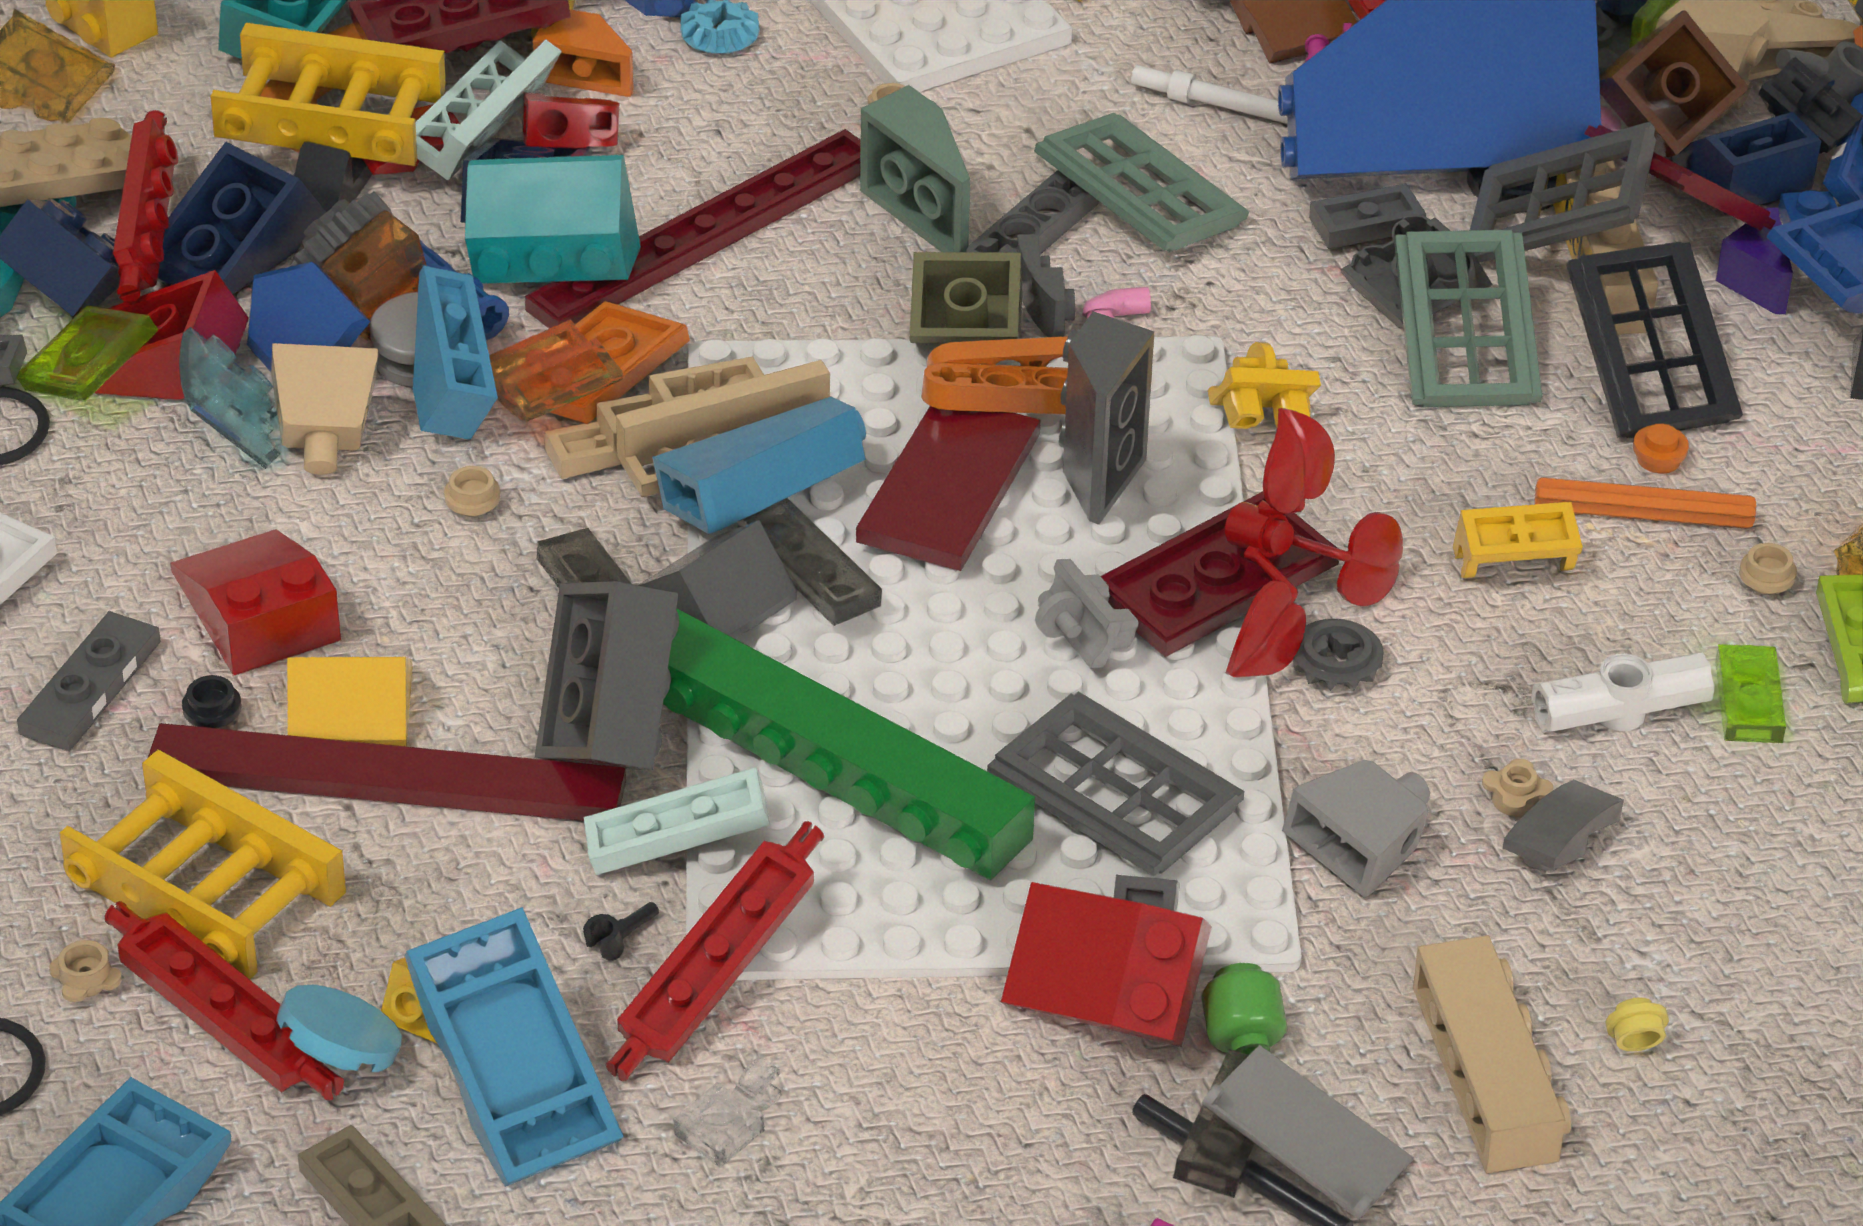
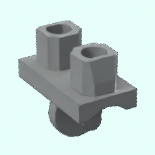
(1081, 613)

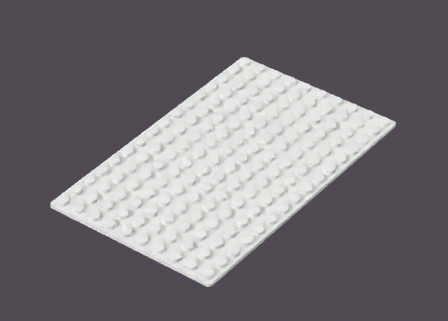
(973, 671)

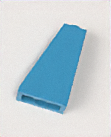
(759, 463)

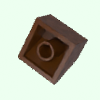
(1673, 82)

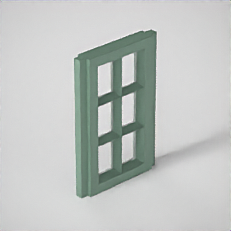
(1222, 210)
(1515, 309)

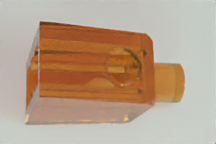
(377, 264)

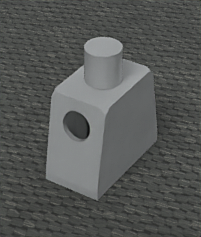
(1359, 821)

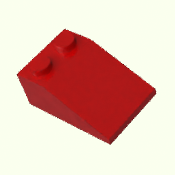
(195, 303)
(261, 599)
(1107, 962)

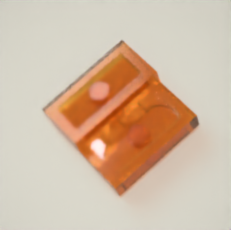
(551, 371)

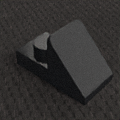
(331, 173)

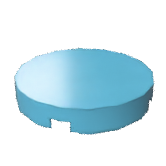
(339, 1028)

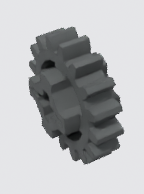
(337, 227)

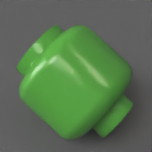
(1243, 1009)

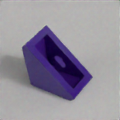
(1756, 267)

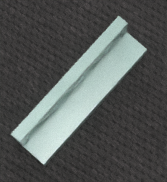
(486, 115)

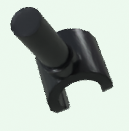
(612, 932)

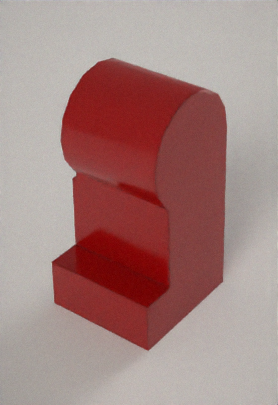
(569, 121)

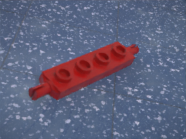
(144, 206)
(715, 951)
(217, 999)

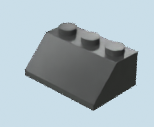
(1105, 409)
(607, 674)

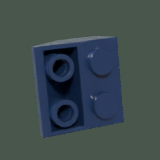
(1757, 158)
(60, 254)

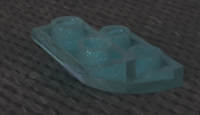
(228, 396)

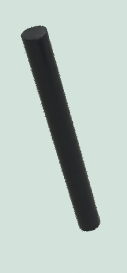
(1257, 1176)

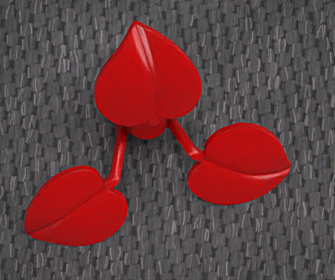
(1298, 470)

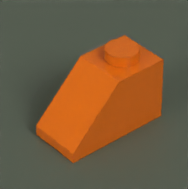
(590, 56)

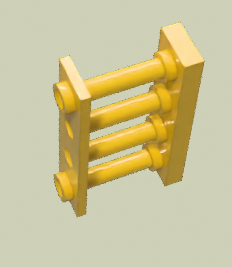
(335, 63)
(213, 816)

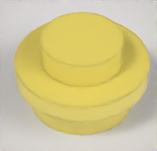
(1637, 1024)

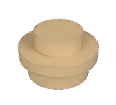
(472, 491)
(1768, 568)

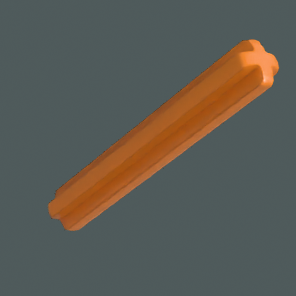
(1649, 502)

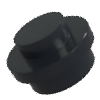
(211, 702)

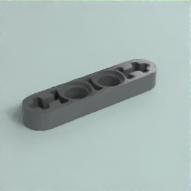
(1026, 218)

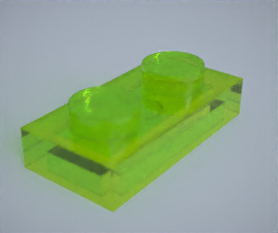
(1750, 693)

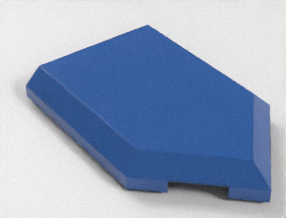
(301, 309)

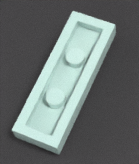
(676, 821)

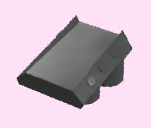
(1376, 275)

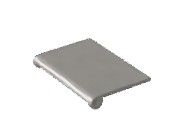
(1308, 1131)

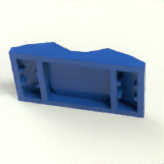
(1828, 251)

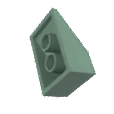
(916, 168)

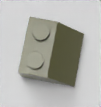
(965, 297)

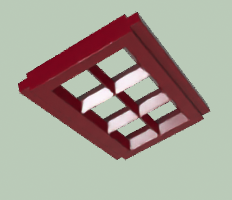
(1701, 188)

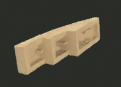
(594, 445)

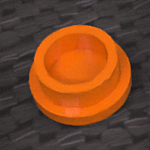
(1660, 448)

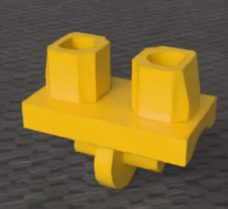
(1262, 382)

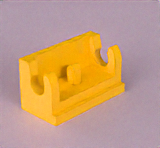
(1516, 535)

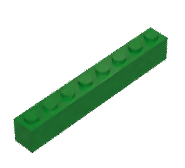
(847, 750)

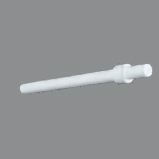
(1183, 87)

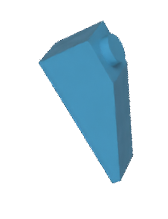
(452, 358)

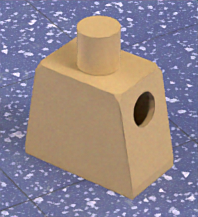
(322, 399)

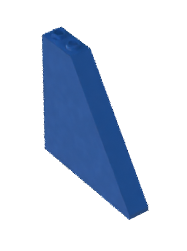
(1443, 88)

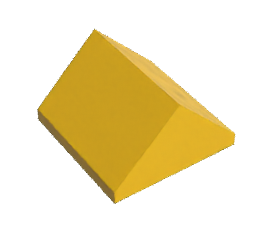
(349, 698)

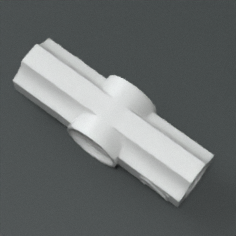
(1622, 692)

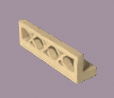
(710, 413)

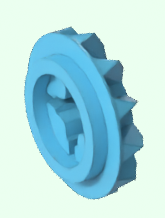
(735, 33)

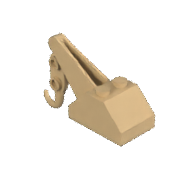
(1756, 30)

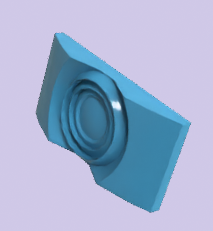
(511, 1047)
(122, 1166)

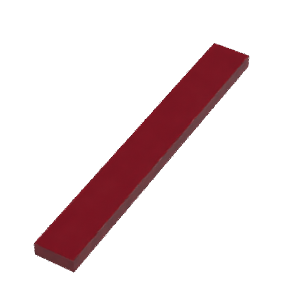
(709, 228)
(394, 772)

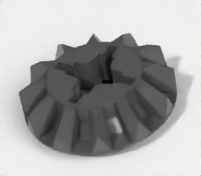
(1346, 640)

